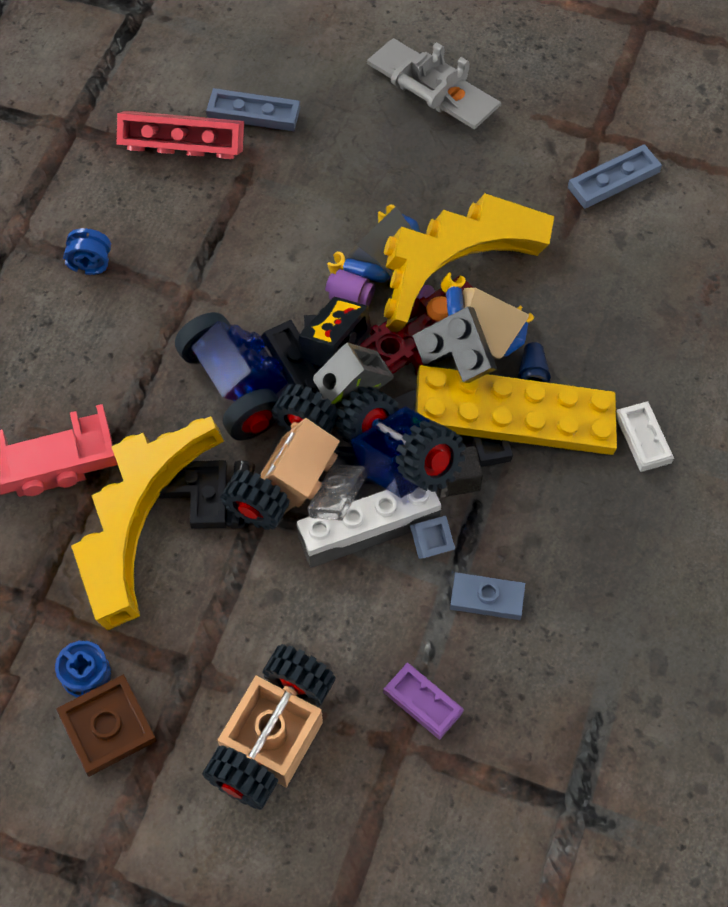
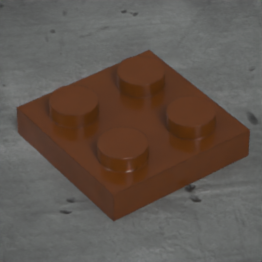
(106, 725)

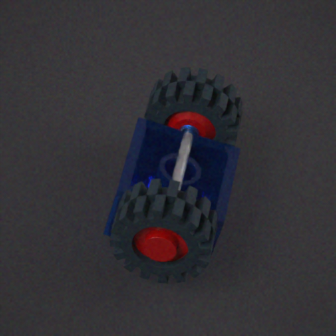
(398, 444)

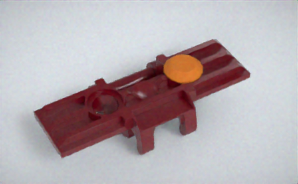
(402, 344)

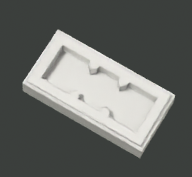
(644, 436)

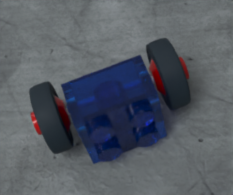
(238, 369)

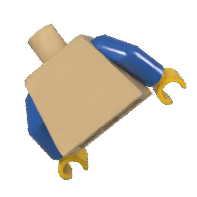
(501, 323)

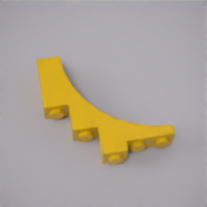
(488, 226)
(109, 556)

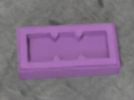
(423, 701)

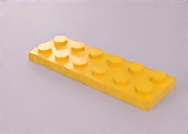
(519, 410)

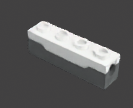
(365, 524)

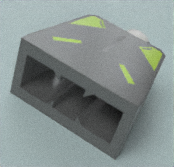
(350, 369)

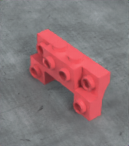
(58, 457)

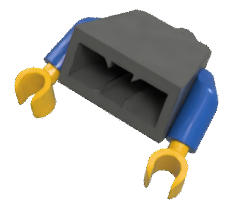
(368, 255)

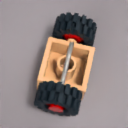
(294, 465)
(271, 728)

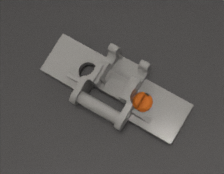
(435, 81)

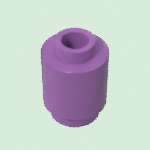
(350, 287)

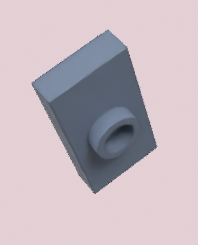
(487, 596)

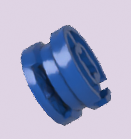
(87, 252)
(82, 667)

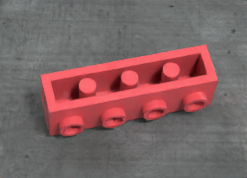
(180, 133)

